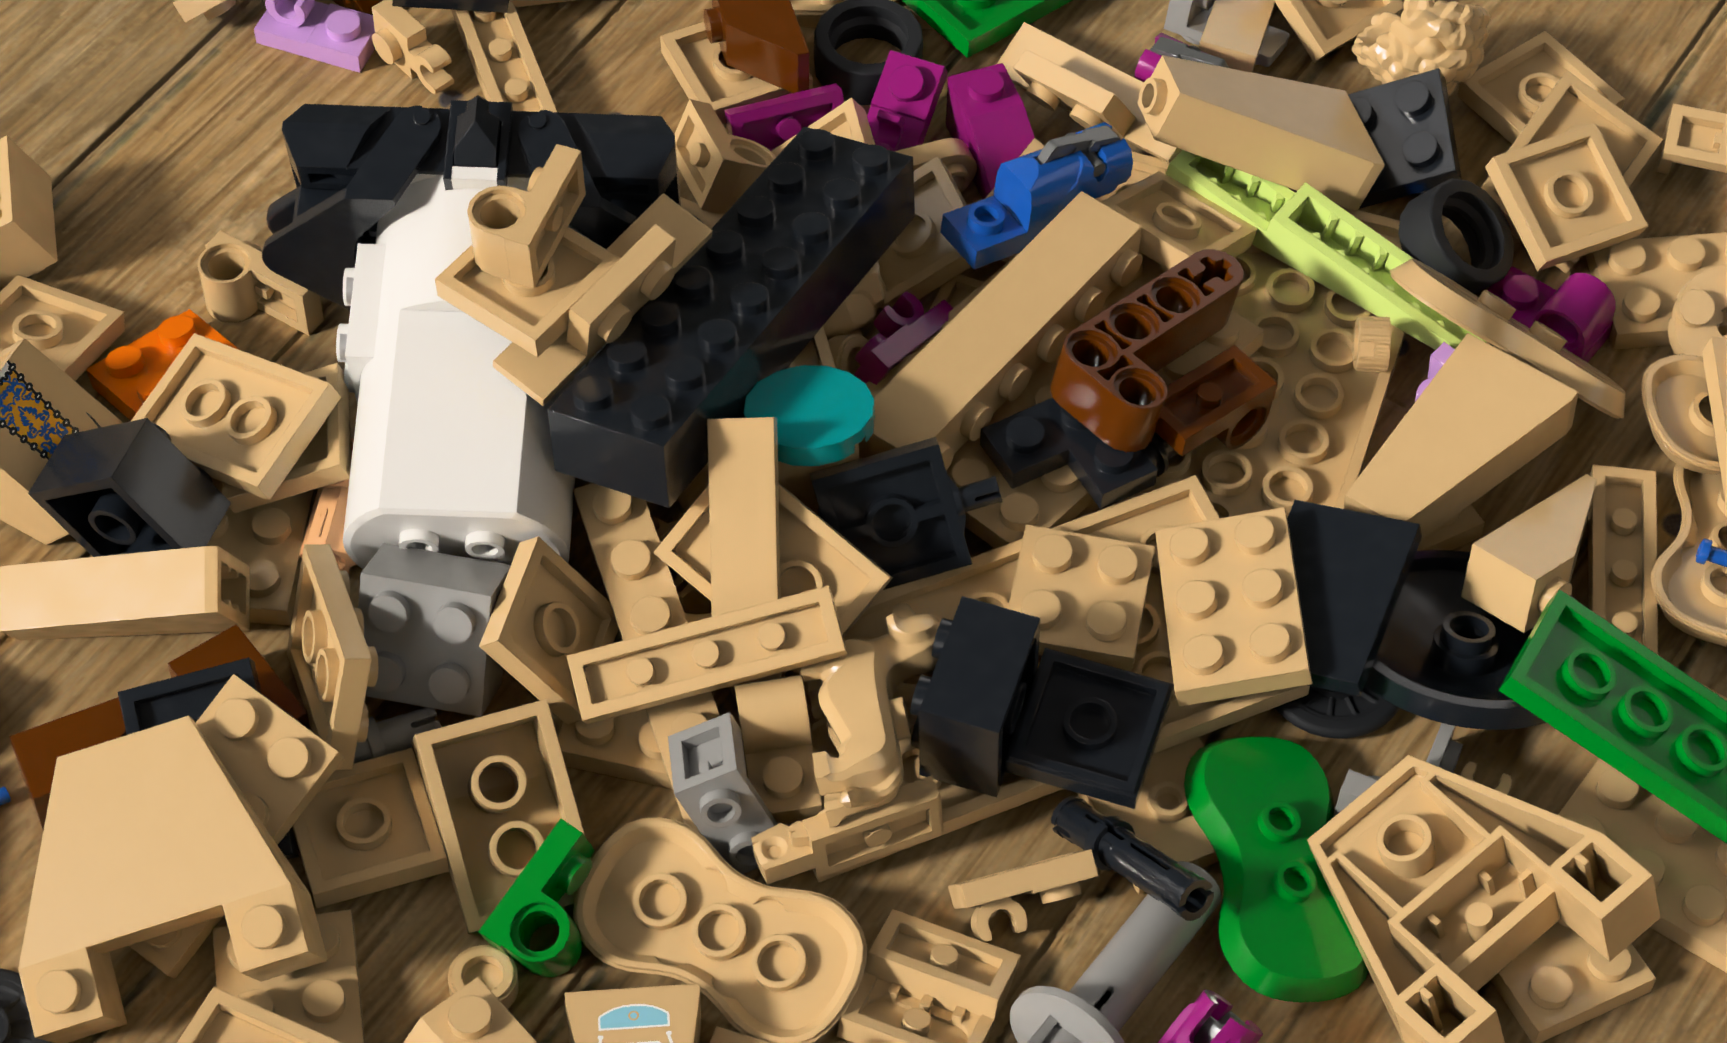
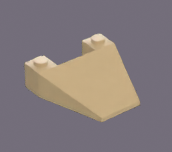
(141, 846)
(1460, 881)

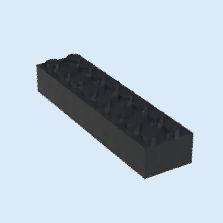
(732, 315)

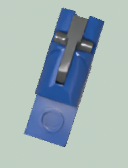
(1035, 190)

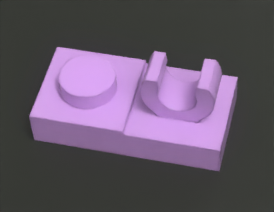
(318, 32)

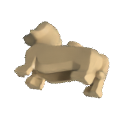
(863, 716)

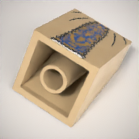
(35, 413)

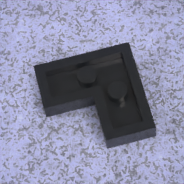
(1051, 438)

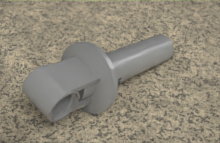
(1114, 981)

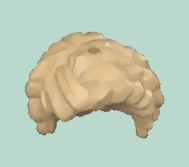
(1425, 39)

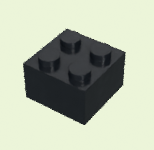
(128, 491)
(975, 694)

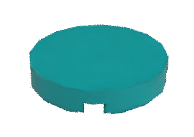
(817, 413)

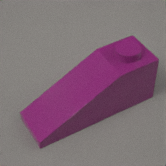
(989, 118)

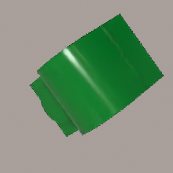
(533, 900)

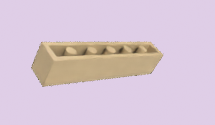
(1008, 331)

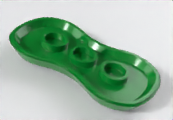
(1276, 912)

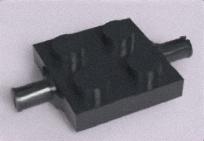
(903, 509)

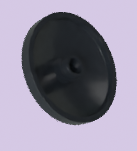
(1447, 653)

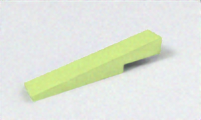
(1319, 242)

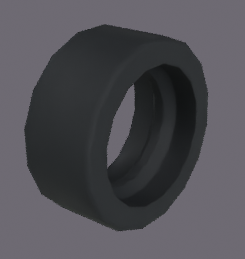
(861, 20)
(1478, 220)

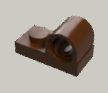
(1218, 399)

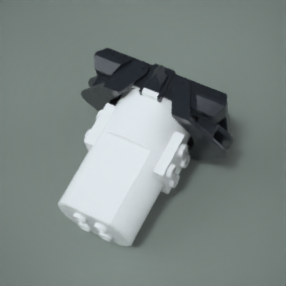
(380, 206)

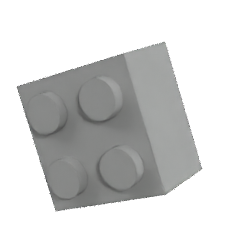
(427, 627)

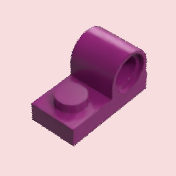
(1577, 310)

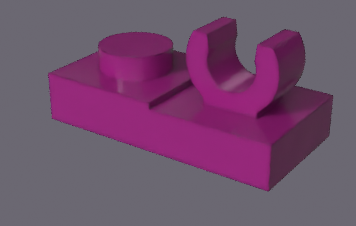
(905, 101)
(783, 117)
(905, 331)

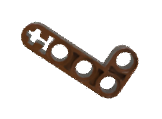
(1112, 360)

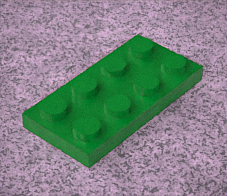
(1626, 708)

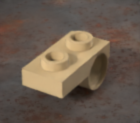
(240, 283)

